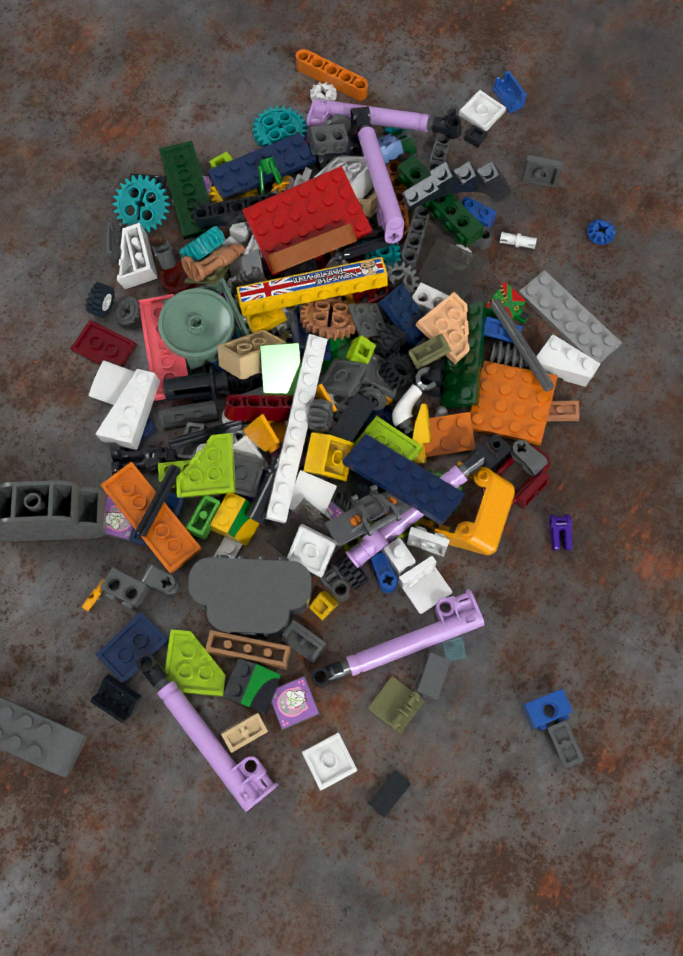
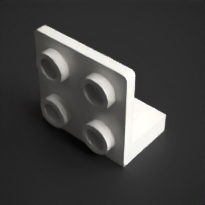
(424, 585)

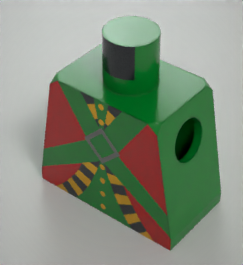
(511, 301)

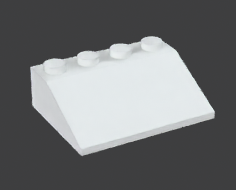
(356, 172)

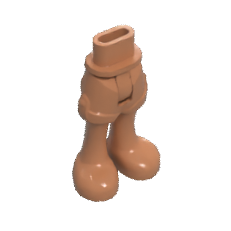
(218, 258)

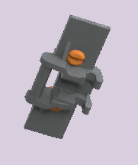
(356, 521)

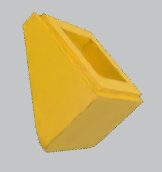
(323, 605)

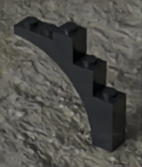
(463, 179)

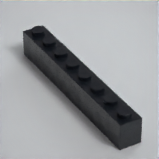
(347, 424)

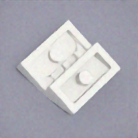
(110, 382)

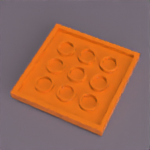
(511, 403)

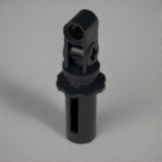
(208, 384)
(260, 504)

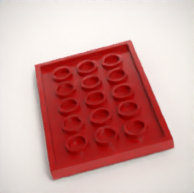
(306, 213)

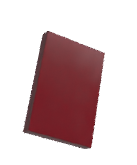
(103, 344)

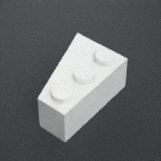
(136, 258)
(567, 362)

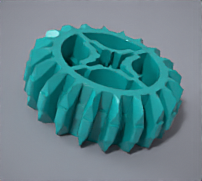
(203, 244)

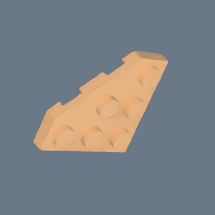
(451, 320)

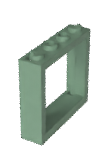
(221, 287)

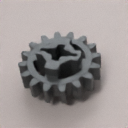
(406, 270)

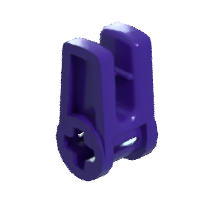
(564, 525)

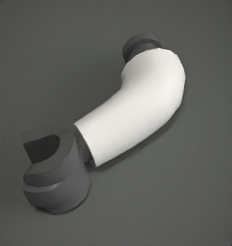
(403, 409)

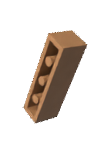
(248, 649)

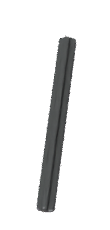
(522, 345)

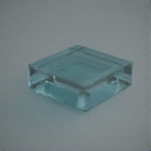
(454, 649)

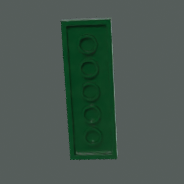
(185, 185)
(462, 379)

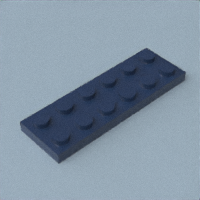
(243, 175)
(403, 479)

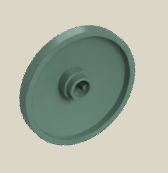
(196, 323)

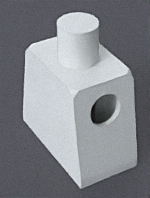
(398, 557)

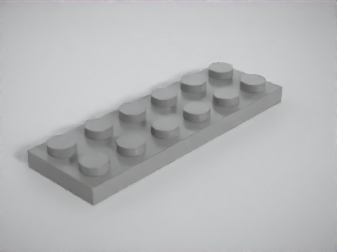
(569, 317)

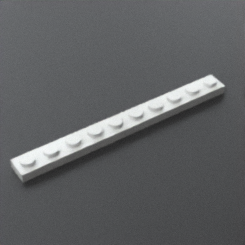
(296, 429)

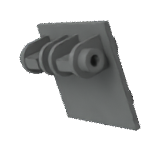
(246, 271)
(367, 319)

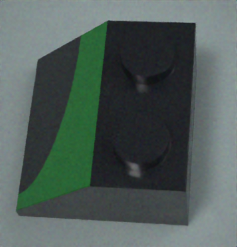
(252, 686)

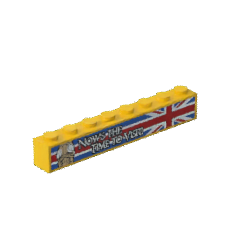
(312, 286)

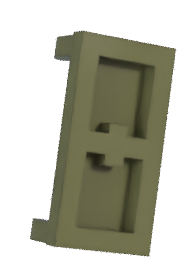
(430, 351)

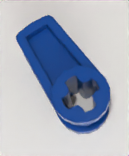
(383, 571)

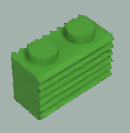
(200, 522)

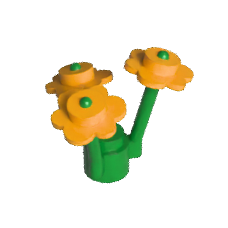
(269, 166)

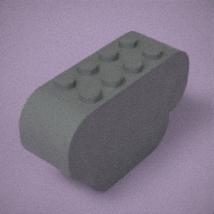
(51, 511)
(250, 594)
(39, 738)

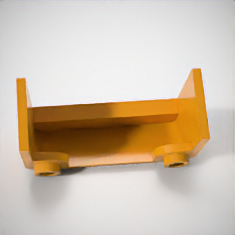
(271, 433)
(487, 530)

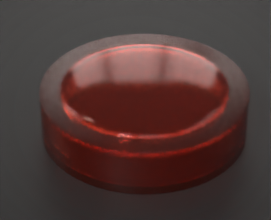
(173, 279)

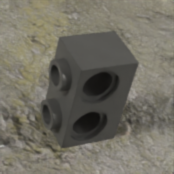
(328, 139)
(127, 585)

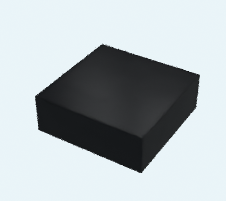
(475, 136)

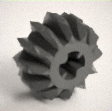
(320, 415)

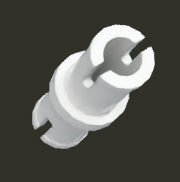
(518, 240)

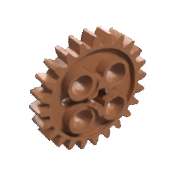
(315, 318)

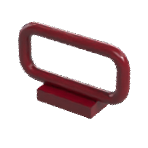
(531, 487)

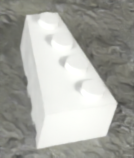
(130, 412)

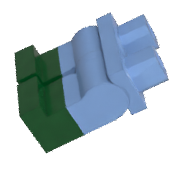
(396, 144)

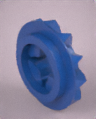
(599, 237)

